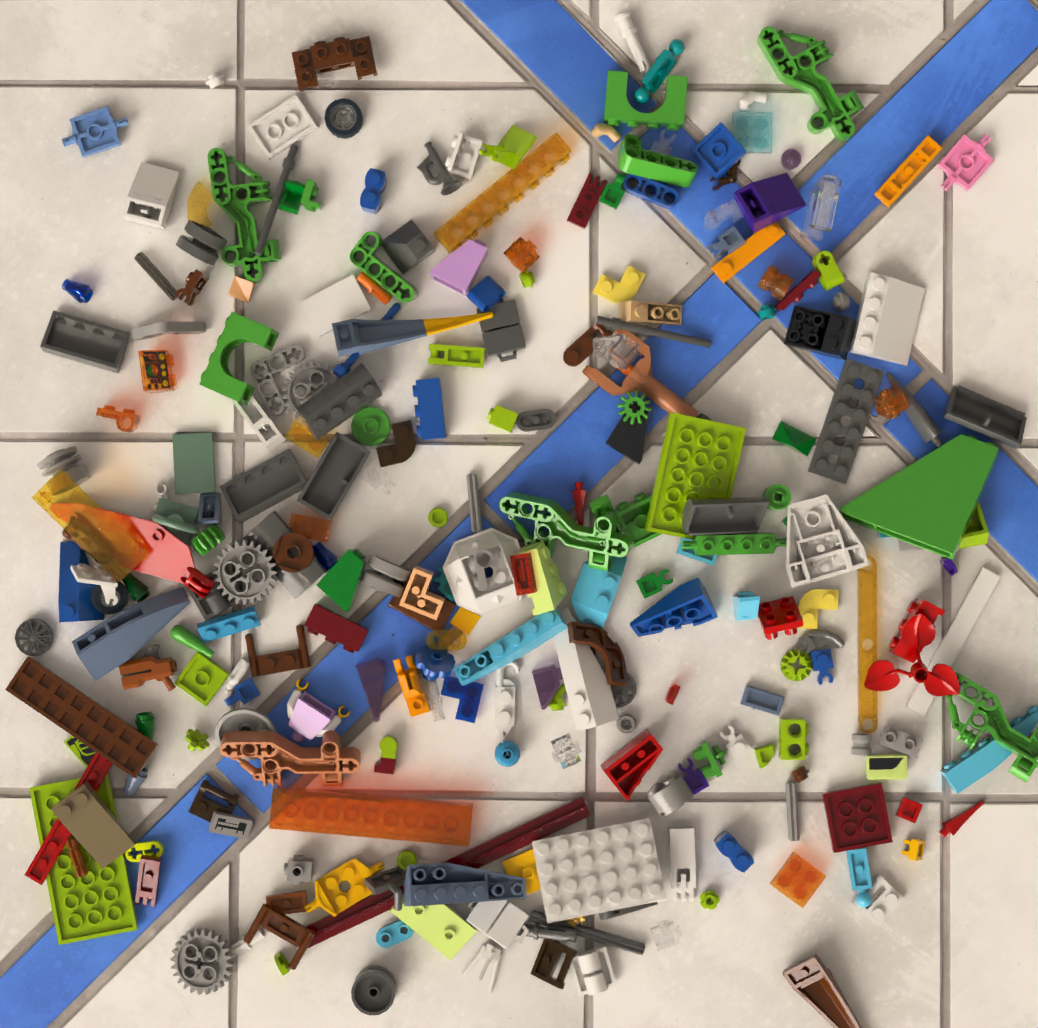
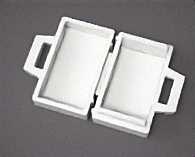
(504, 922)

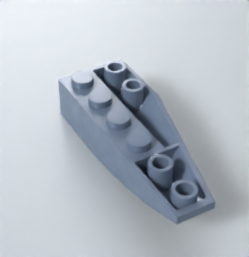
(127, 632)
(458, 884)

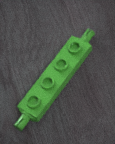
(734, 544)

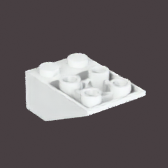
(151, 195)

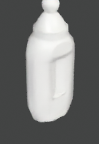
(237, 674)

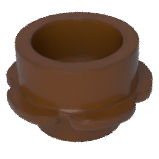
(800, 774)

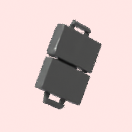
(503, 330)

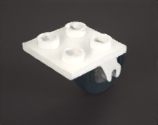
(108, 594)

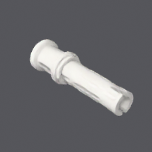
(629, 33)

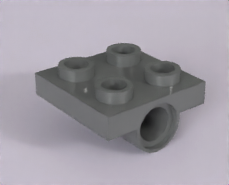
(214, 602)

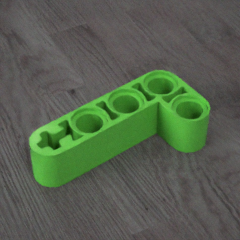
(654, 165)
(385, 271)

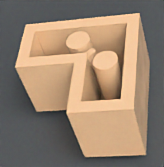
(418, 598)

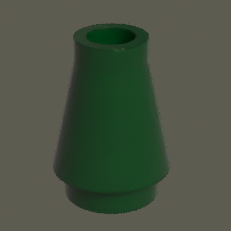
(136, 588)

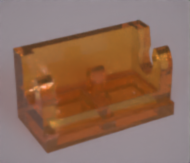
(311, 527)

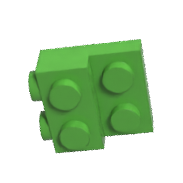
(634, 517)

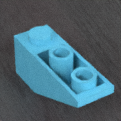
(746, 605)

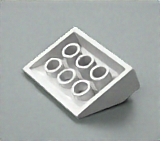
(887, 319)

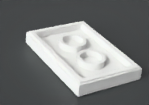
(282, 126)
(335, 304)

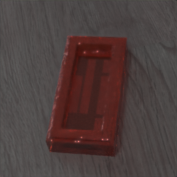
(523, 574)

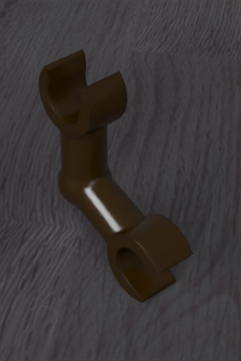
(732, 178)

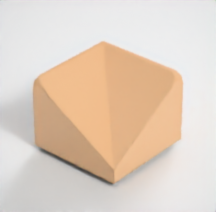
(241, 289)

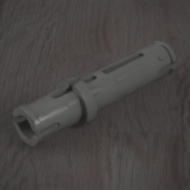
(552, 933)

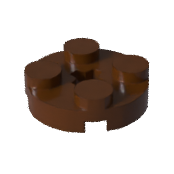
(299, 562)

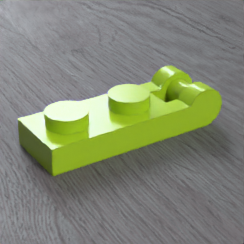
(457, 356)

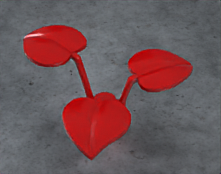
(940, 682)

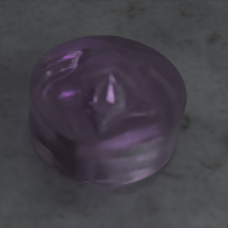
(790, 159)

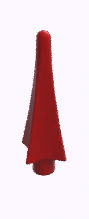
(579, 499)
(954, 824)

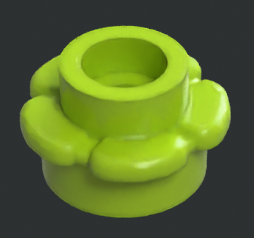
(527, 279)
(704, 900)

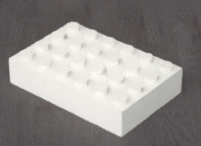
(598, 870)

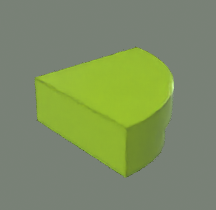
(764, 754)
(282, 963)

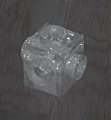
(566, 751)

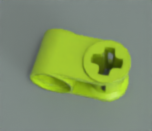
(830, 273)

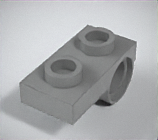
(480, 578)
(900, 741)

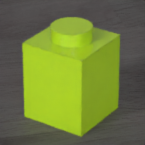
(502, 418)

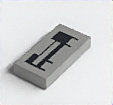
(230, 825)

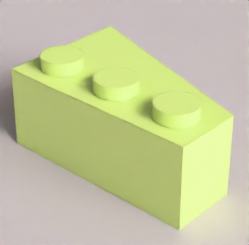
(548, 583)

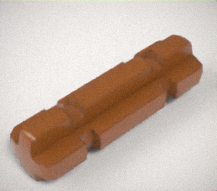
(77, 857)

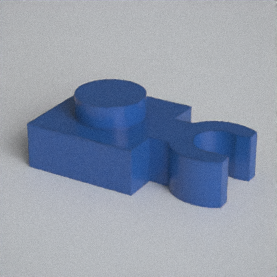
(822, 662)

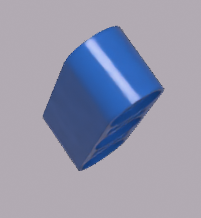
(658, 198)

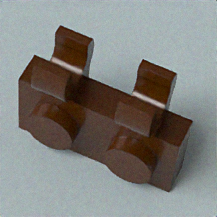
(195, 283)

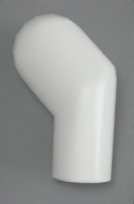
(751, 97)

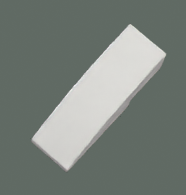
(261, 423)

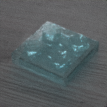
(753, 131)

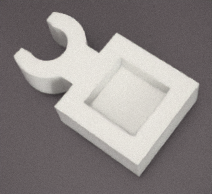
(737, 744)

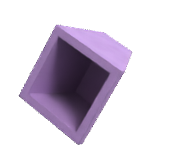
(461, 267)

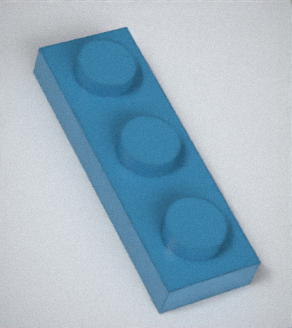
(228, 624)

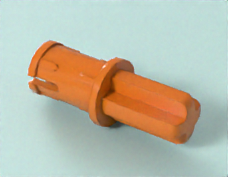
(374, 288)

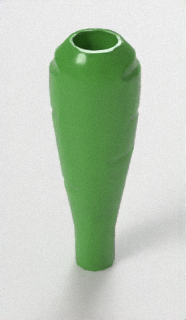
(188, 639)

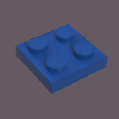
(719, 150)

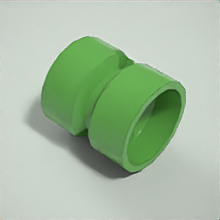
(778, 496)

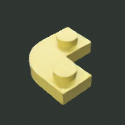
(619, 292)
(815, 600)

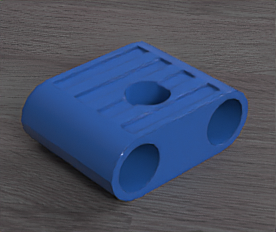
(486, 294)

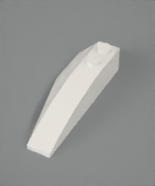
(584, 682)

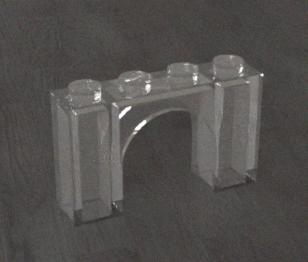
(821, 208)

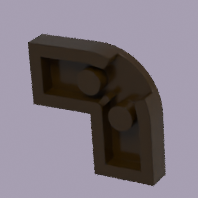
(403, 446)

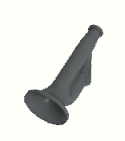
(449, 184)

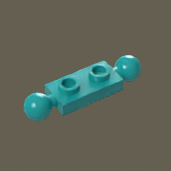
(659, 71)

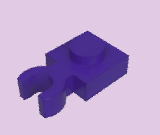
(694, 778)

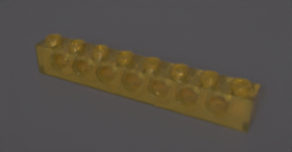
(553, 145)

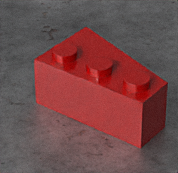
(915, 607)
(632, 762)

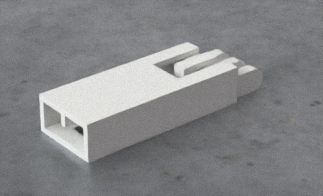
(682, 857)

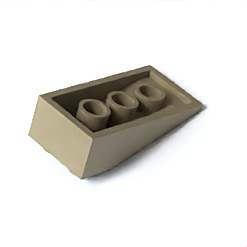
(93, 824)

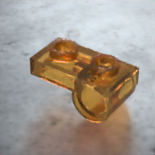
(109, 412)

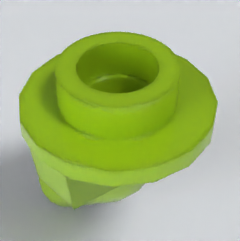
(557, 702)

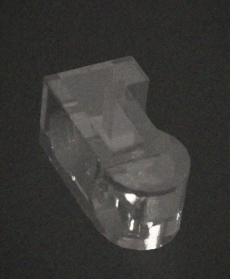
(721, 214)

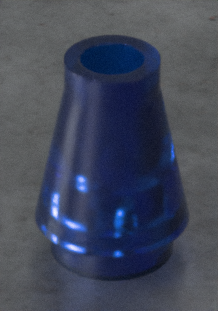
(77, 290)
(325, 556)

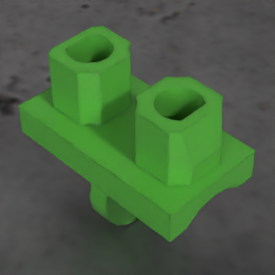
(704, 751)

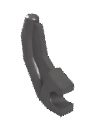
(817, 638)

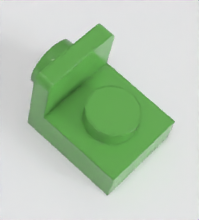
(310, 192)

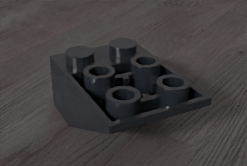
(820, 332)

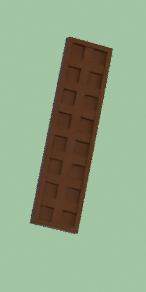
(82, 717)

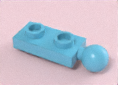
(860, 875)

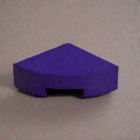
(949, 566)

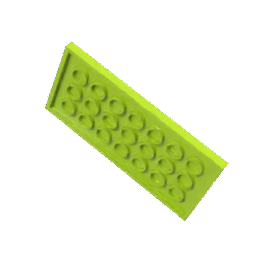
(89, 904)

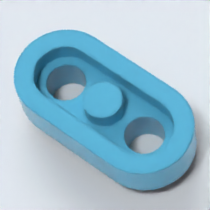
(394, 933)

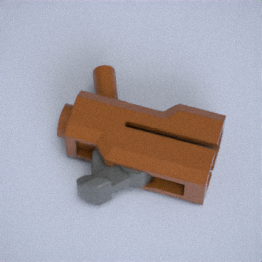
(147, 668)

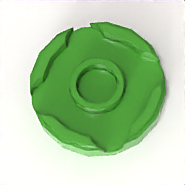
(371, 426)

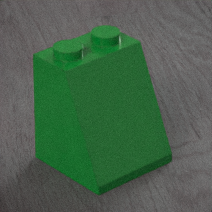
(344, 579)

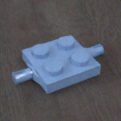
(95, 132)

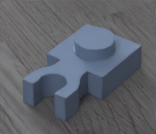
(729, 241)

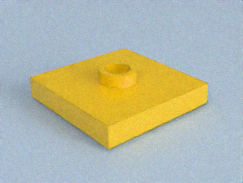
(524, 866)

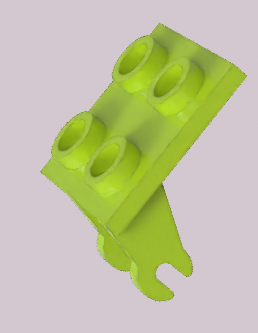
(510, 148)

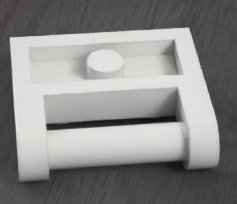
(883, 904)

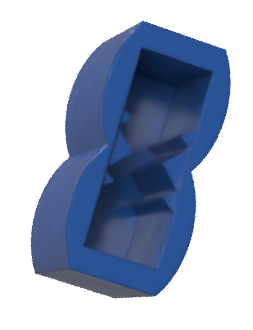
(371, 196)
(730, 848)

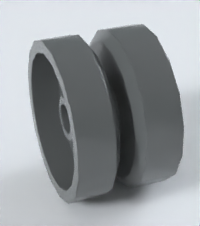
(201, 242)
(370, 1001)

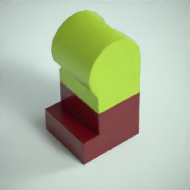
(388, 746)

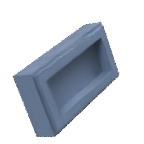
(762, 700)

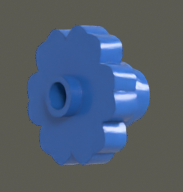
(434, 663)

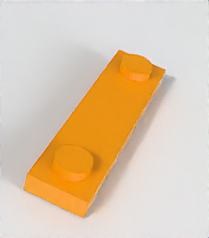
(908, 171)
(748, 252)

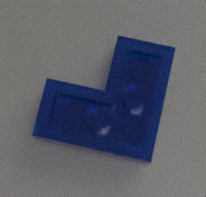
(468, 695)

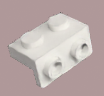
(464, 156)

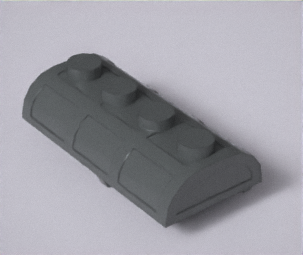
(339, 401)
(985, 416)
(333, 476)
(724, 515)

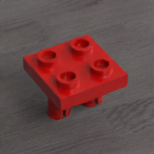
(779, 616)

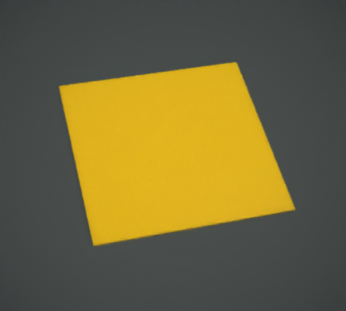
(465, 620)

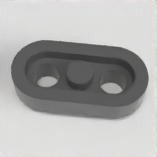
(535, 420)

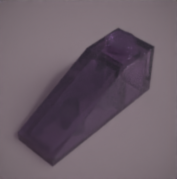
(373, 681)

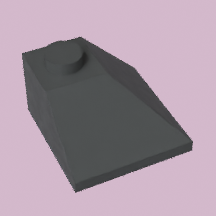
(407, 247)

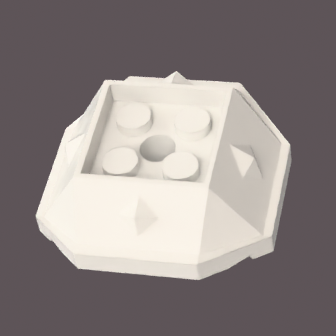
(500, 585)

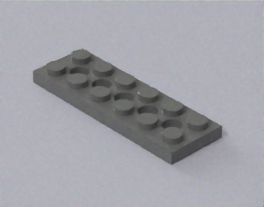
(832, 426)

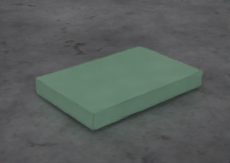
(194, 463)

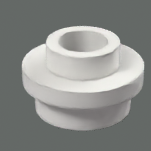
(215, 80)

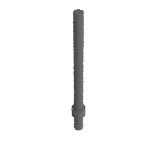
(288, 165)
(616, 324)

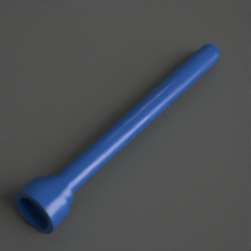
(344, 368)

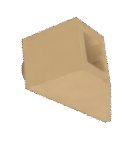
(650, 313)

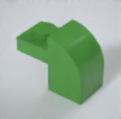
(601, 505)

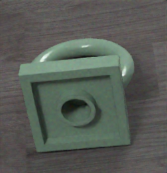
(176, 518)

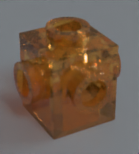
(522, 254)
(890, 403)

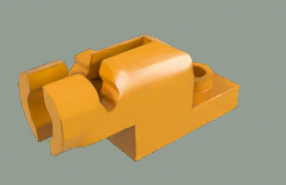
(411, 686)

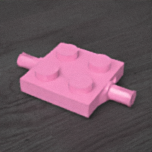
(965, 162)

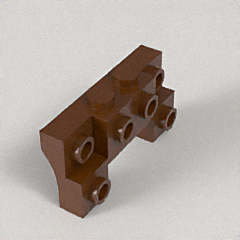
(333, 56)

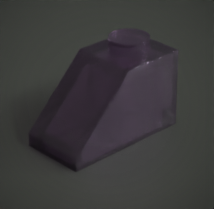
(546, 683)

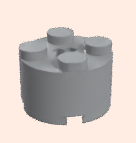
(670, 794)

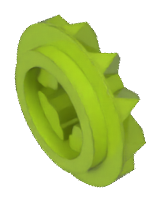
(791, 657)

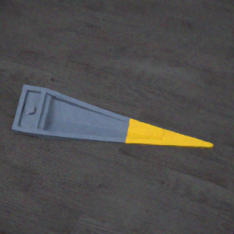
(372, 335)

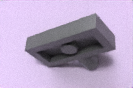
(388, 880)

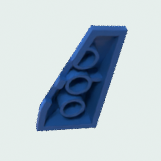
(74, 596)
(682, 606)

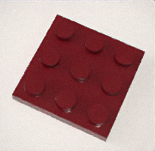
(857, 817)

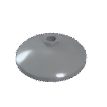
(239, 718)

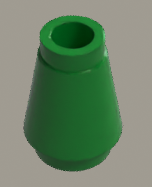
(145, 723)

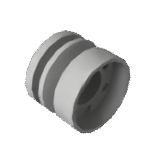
(63, 460)

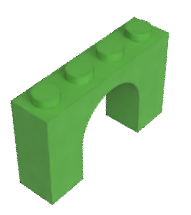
(619, 110)
(236, 332)

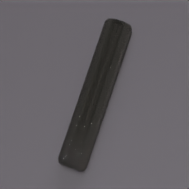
(156, 275)

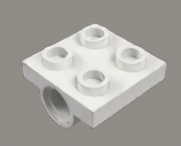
(592, 971)

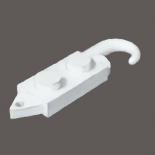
(505, 701)

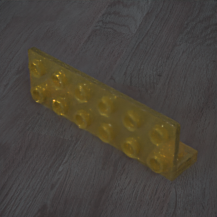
(90, 525)

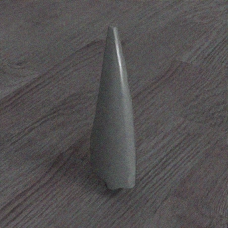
(918, 416)

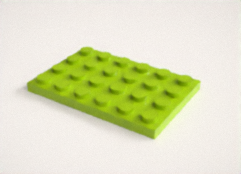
(695, 463)

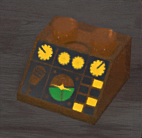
(157, 371)

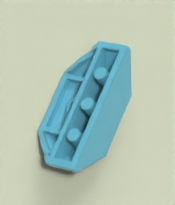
(596, 591)

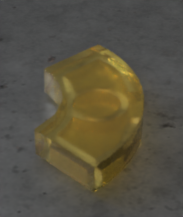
(198, 205)

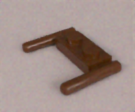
(278, 661)
(284, 928)

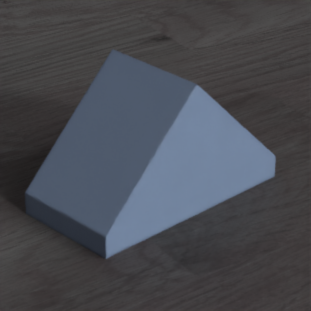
(210, 509)

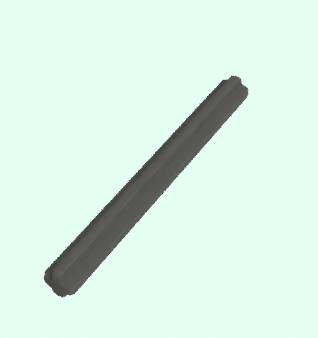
(592, 934)

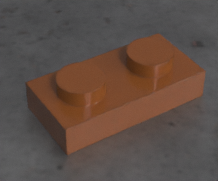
(288, 902)

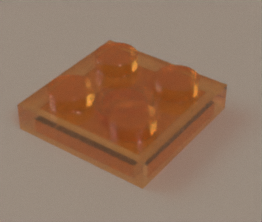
(798, 879)

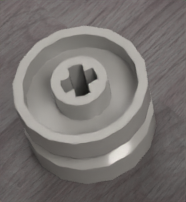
(384, 578)

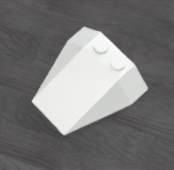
(820, 542)

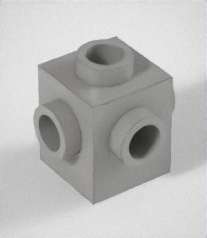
(306, 867)

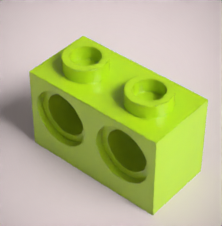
(786, 739)

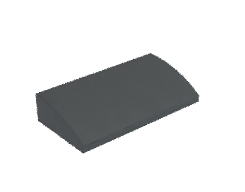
(85, 341)
(264, 486)
(268, 533)

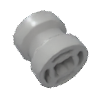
(861, 744)

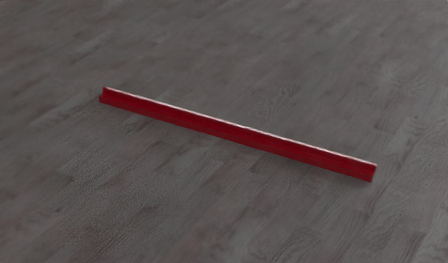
(474, 857)

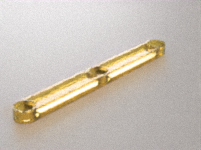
(866, 630)

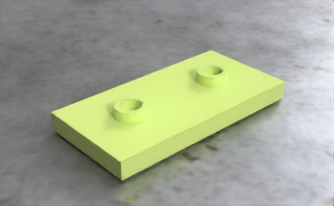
(438, 926)

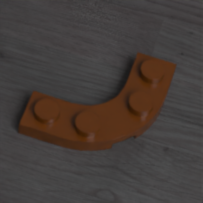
(611, 653)

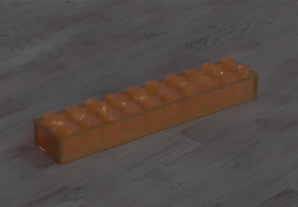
(371, 815)

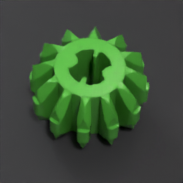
(639, 403)
(207, 539)

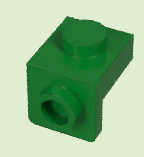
(291, 197)

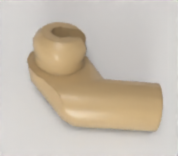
(605, 129)

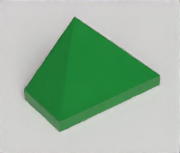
(794, 438)

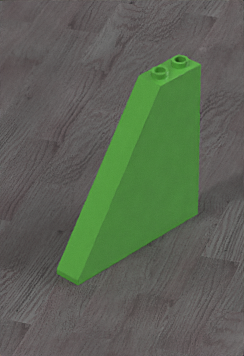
(931, 498)

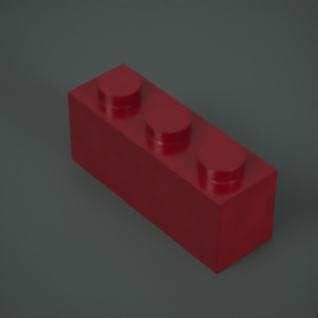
(336, 628)

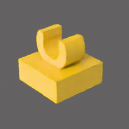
(916, 849)

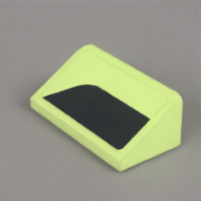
(886, 766)

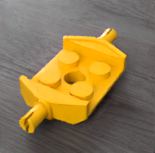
(329, 894)

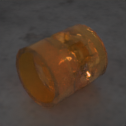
(775, 282)

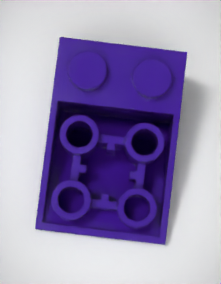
(768, 201)

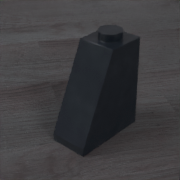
(629, 438)

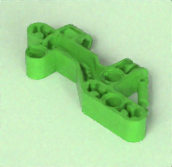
(808, 80)
(239, 212)
(561, 526)
(998, 725)

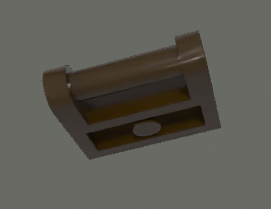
(205, 807)
(548, 959)

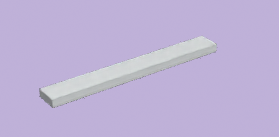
(956, 634)

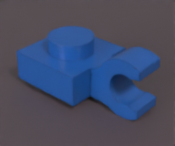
(245, 692)

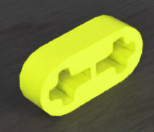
(144, 846)

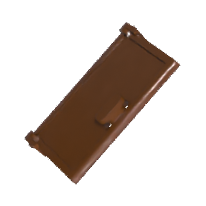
(422, 619)

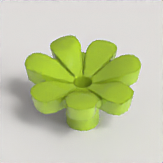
(196, 740)

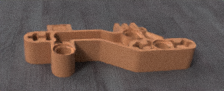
(327, 760)

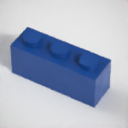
(429, 409)

